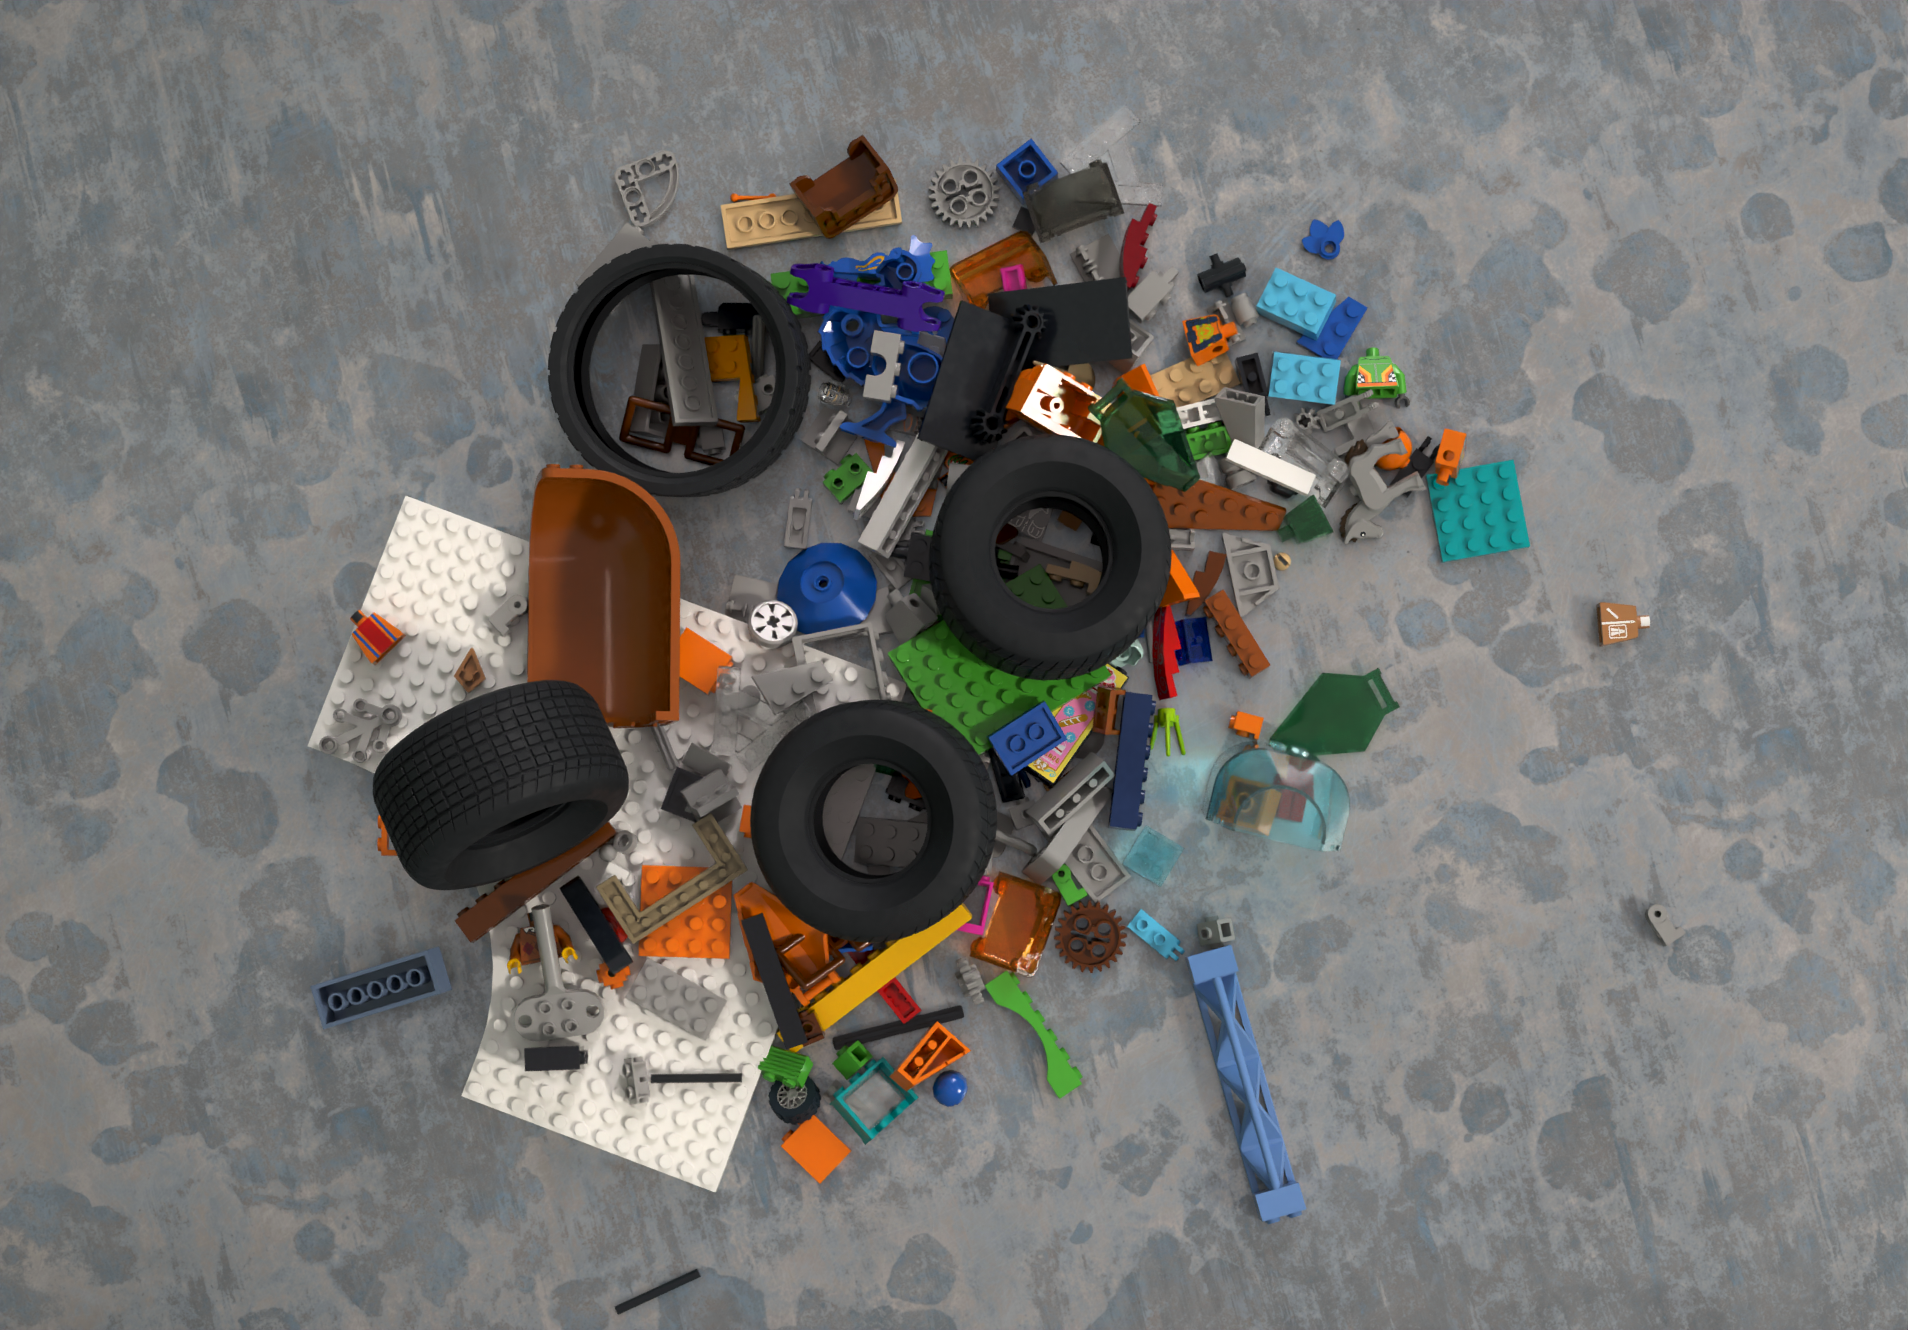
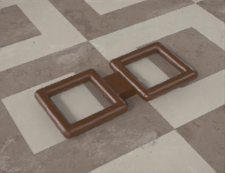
(679, 434)
(834, 945)

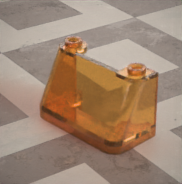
(1018, 925)

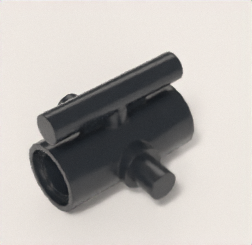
(1221, 275)

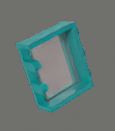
(872, 1100)

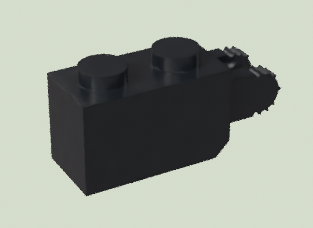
(731, 319)
(1252, 377)

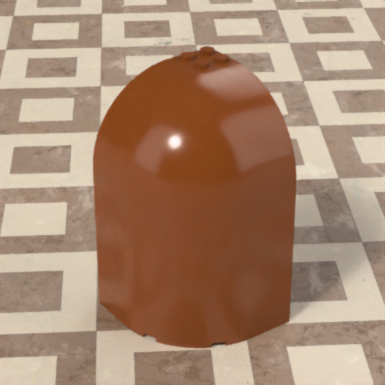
(605, 594)

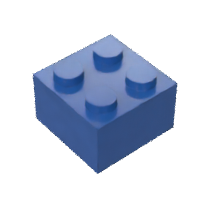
(1025, 167)

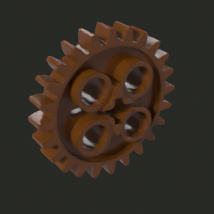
(1085, 956)

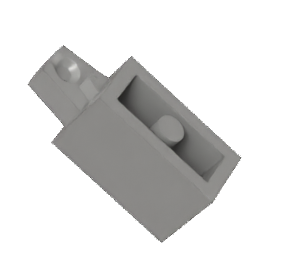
(1150, 293)

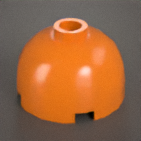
(1395, 461)

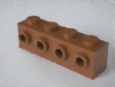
(1236, 634)

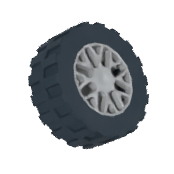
(796, 1103)

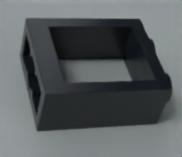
(555, 1058)

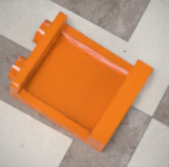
(700, 661)
(815, 1148)

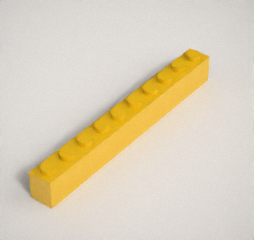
(879, 970)

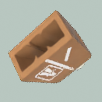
(1618, 623)

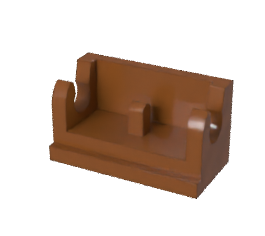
(1106, 710)

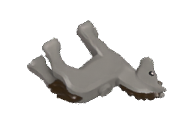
(1370, 486)

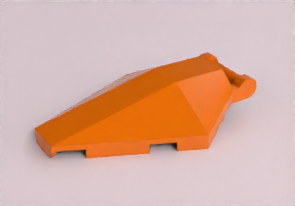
(806, 956)

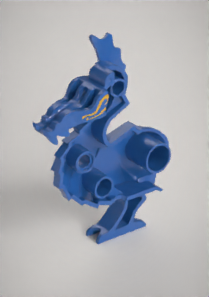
(852, 349)

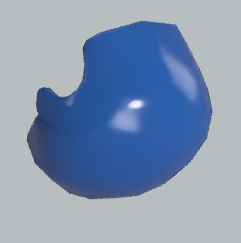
(950, 1088)

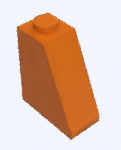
(1179, 586)

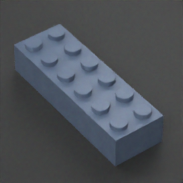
(381, 987)

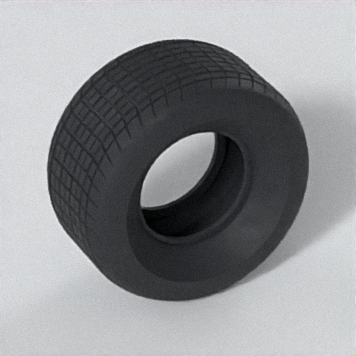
(1065, 476)
(500, 784)
(791, 834)

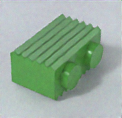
(785, 1067)

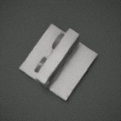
(827, 436)
(713, 796)

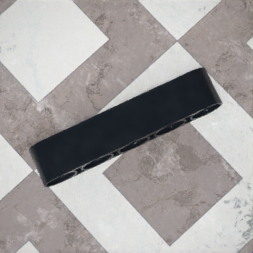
(596, 925)

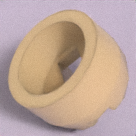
(1278, 564)

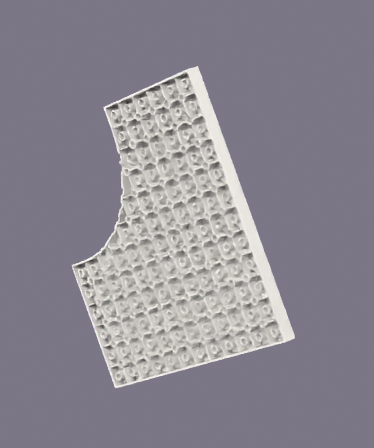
(439, 589)

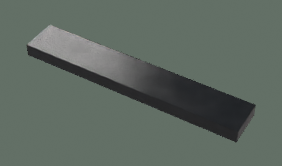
(774, 981)

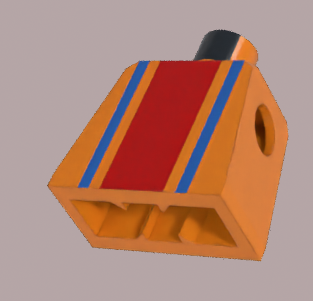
(375, 635)

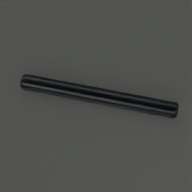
(898, 1027)

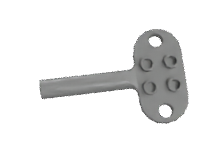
(558, 1010)

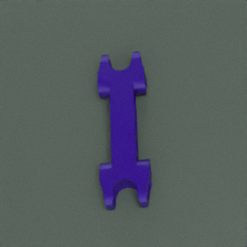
(828, 290)

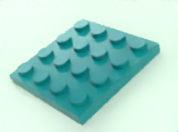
(1478, 512)

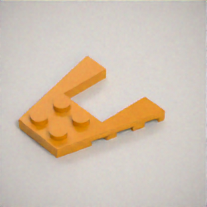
(730, 361)

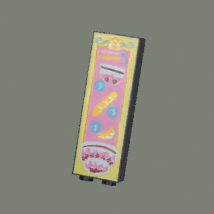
(1077, 724)

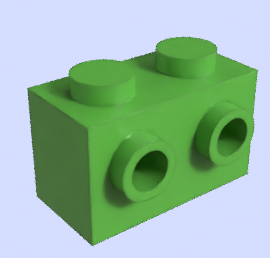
(846, 478)

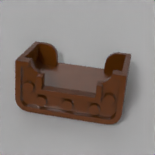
(847, 190)

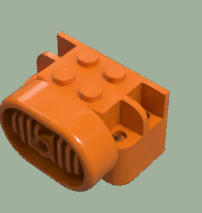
(1055, 403)

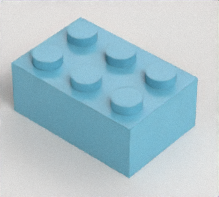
(1296, 304)
(1303, 377)

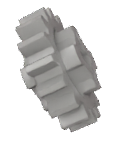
(970, 980)

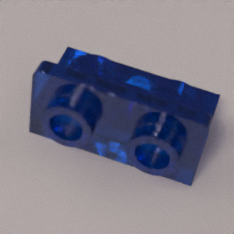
(1194, 641)

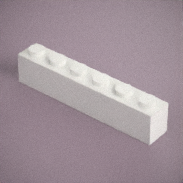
(902, 497)

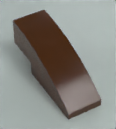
(1206, 580)

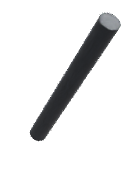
(696, 1078)
(662, 1289)

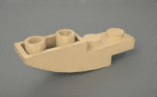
(1078, 574)

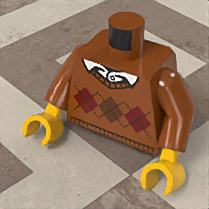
(525, 946)

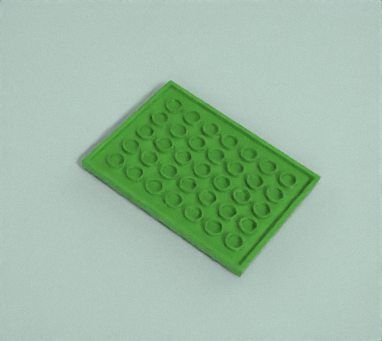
(971, 692)

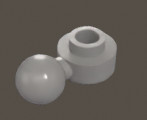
(609, 852)

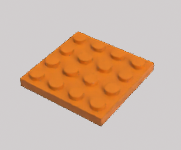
(696, 932)

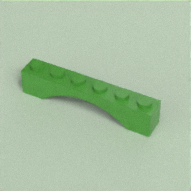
(1059, 1072)

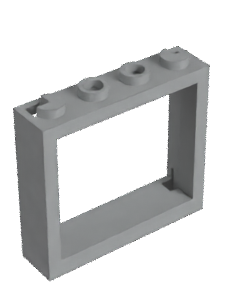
(877, 656)

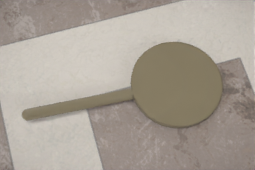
(1082, 372)

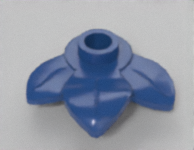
(1324, 236)

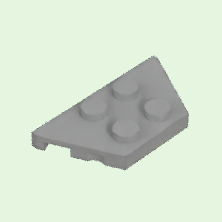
(1250, 571)

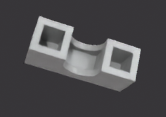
(882, 387)

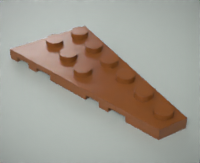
(1216, 508)

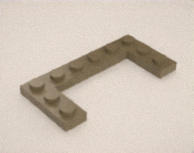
(642, 923)

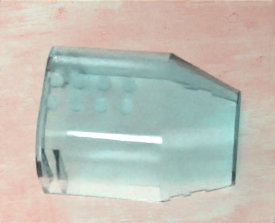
(1278, 795)

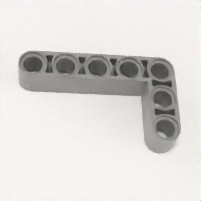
(1065, 839)

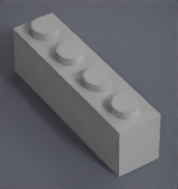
(1070, 793)

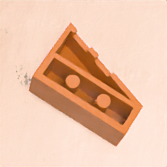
(928, 1056)

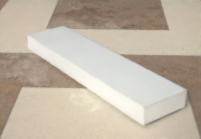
(1270, 467)

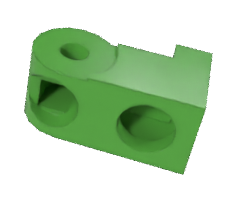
(1066, 886)

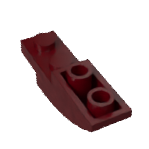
(1132, 254)

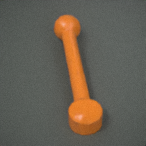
(735, 197)

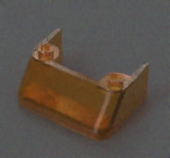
(981, 272)

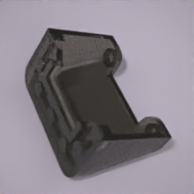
(1072, 201)

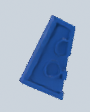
(1336, 330)

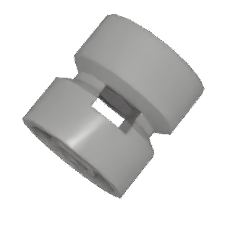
(1237, 476)

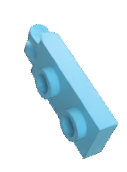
(1155, 935)

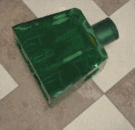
(1305, 523)

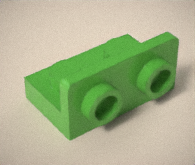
(1208, 439)

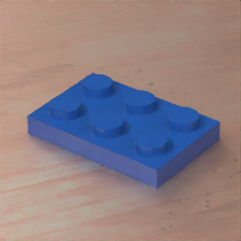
(1026, 738)

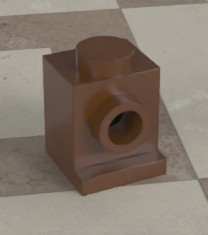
(817, 1032)

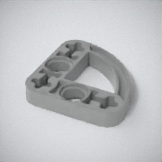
(636, 178)

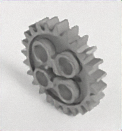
(973, 211)

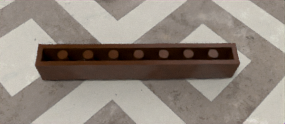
(523, 887)

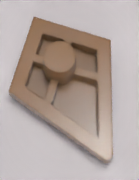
(470, 672)

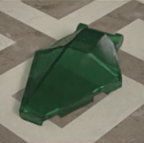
(1147, 435)
(1336, 715)

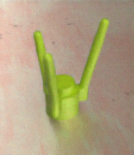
(1167, 719)

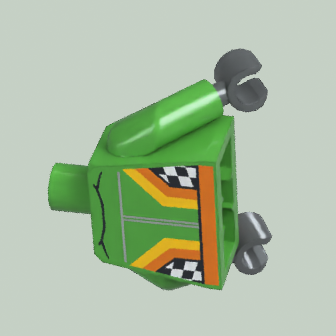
(1377, 374)

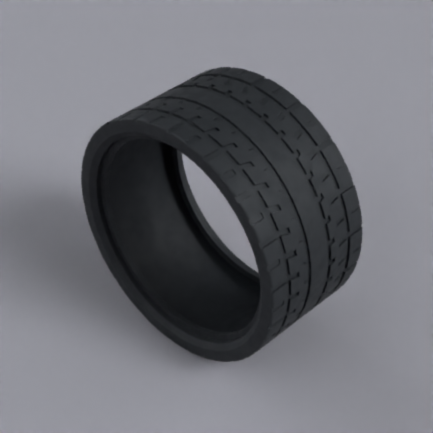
(574, 344)

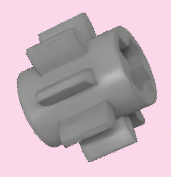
(1313, 424)

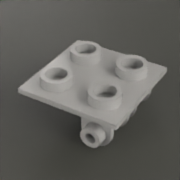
(1097, 260)
(746, 594)

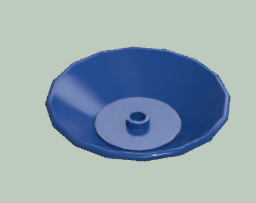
(845, 598)

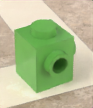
(851, 1059)

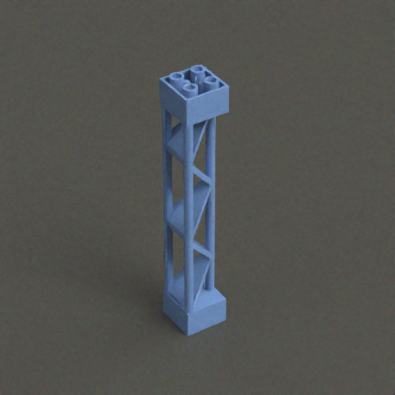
(1242, 1071)

